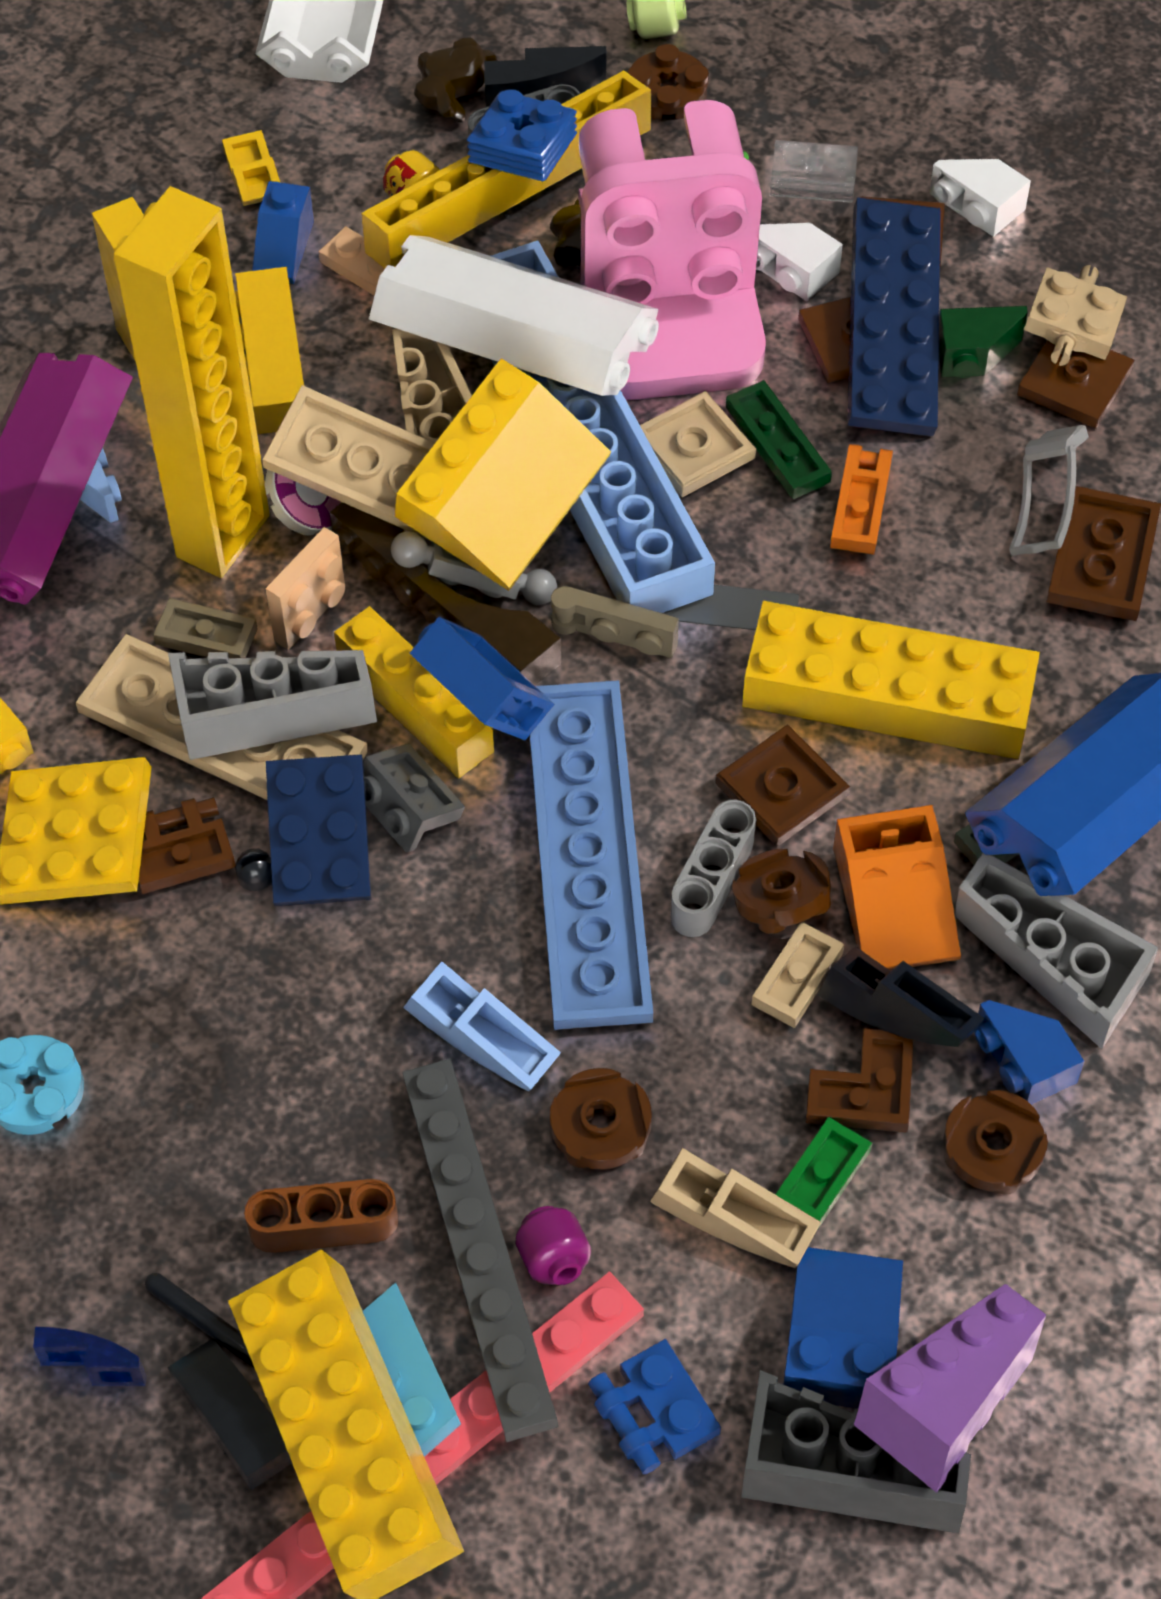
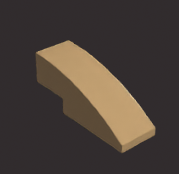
(735, 1210)

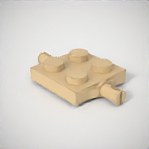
(1075, 314)

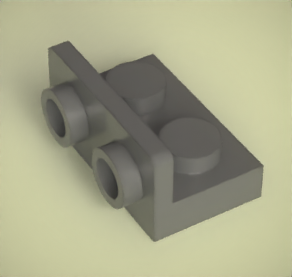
(407, 795)

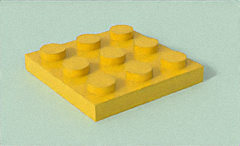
(74, 830)

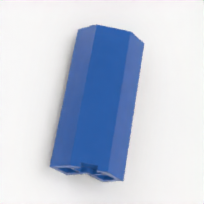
(1081, 794)

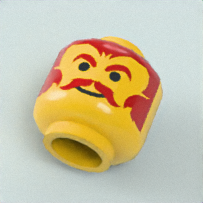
(405, 170)

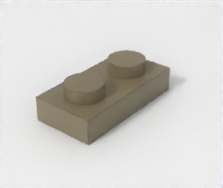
(204, 630)

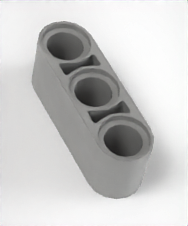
(712, 887)

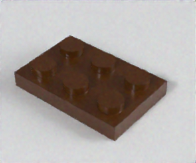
(1105, 554)

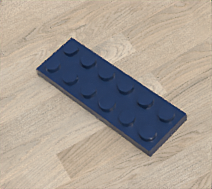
(894, 317)

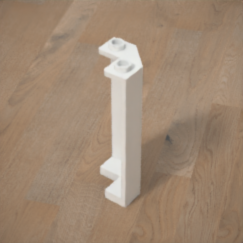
(319, 37)
(513, 314)

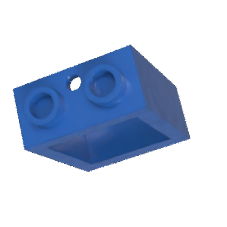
(481, 678)

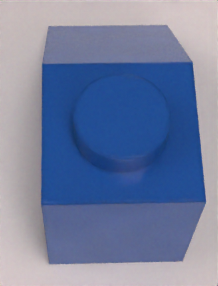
(283, 227)

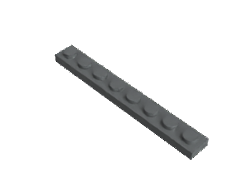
(480, 1252)

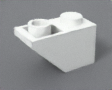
(981, 191)
(798, 257)

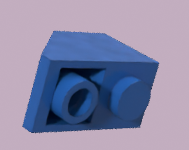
(1030, 1049)

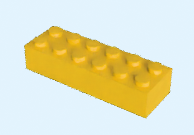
(890, 679)
(345, 1428)

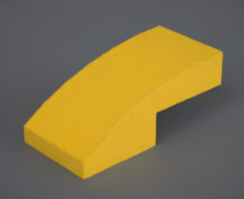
(250, 165)

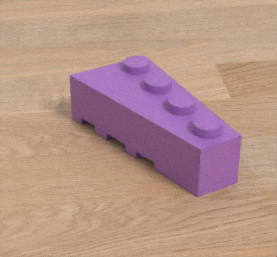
(947, 1385)

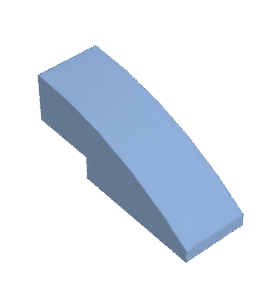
(481, 1028)

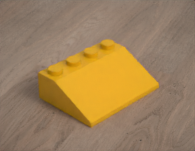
(501, 475)

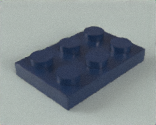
(318, 830)

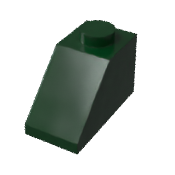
(978, 338)

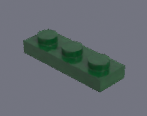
(778, 439)

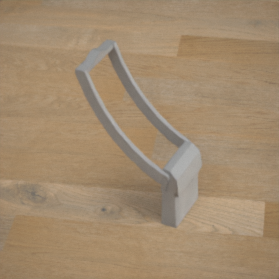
(1049, 445)

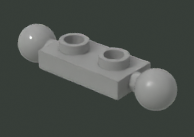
(411, 550)

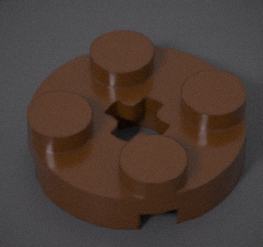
(672, 66)
(804, 892)
(594, 1146)
(1001, 1168)

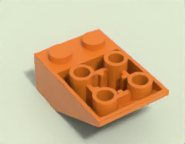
(897, 886)

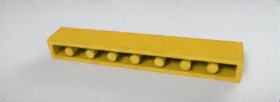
(471, 194)

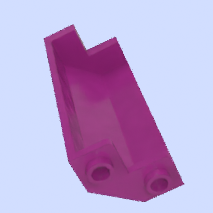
(46, 459)

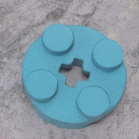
(47, 1104)

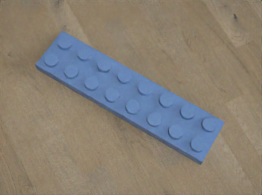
(589, 860)

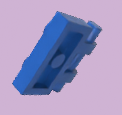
(667, 1397)

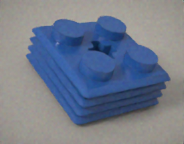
(522, 135)

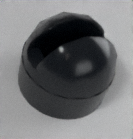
(254, 869)

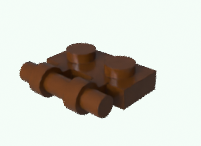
(184, 853)

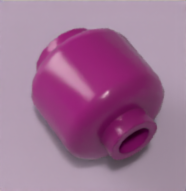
(552, 1245)

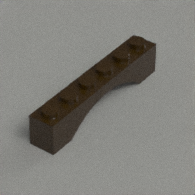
(513, 633)

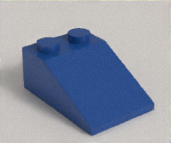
(842, 1323)

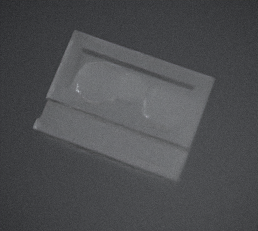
(813, 171)

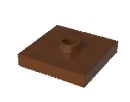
(829, 336)
(1078, 389)
(783, 784)

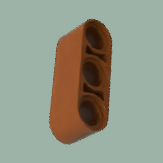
(299, 1203)

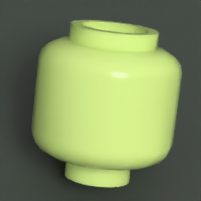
(655, 17)

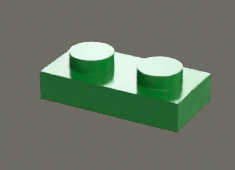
(825, 1169)

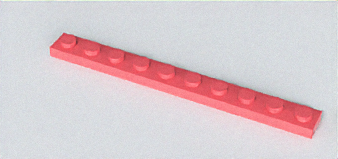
(563, 1345)

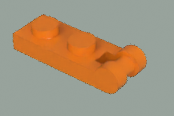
(861, 500)

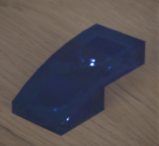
(103, 1359)

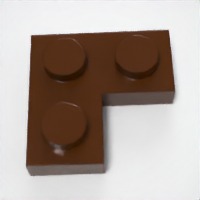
(869, 1099)

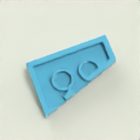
(411, 1369)

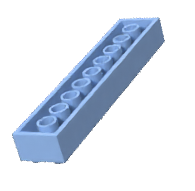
(630, 505)

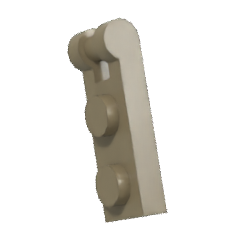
(613, 621)

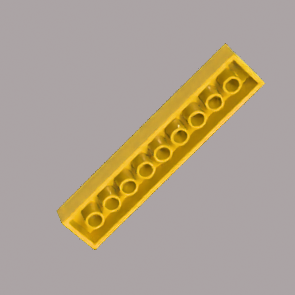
(194, 378)

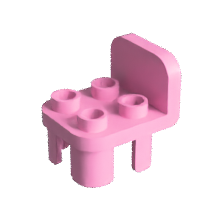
(677, 241)

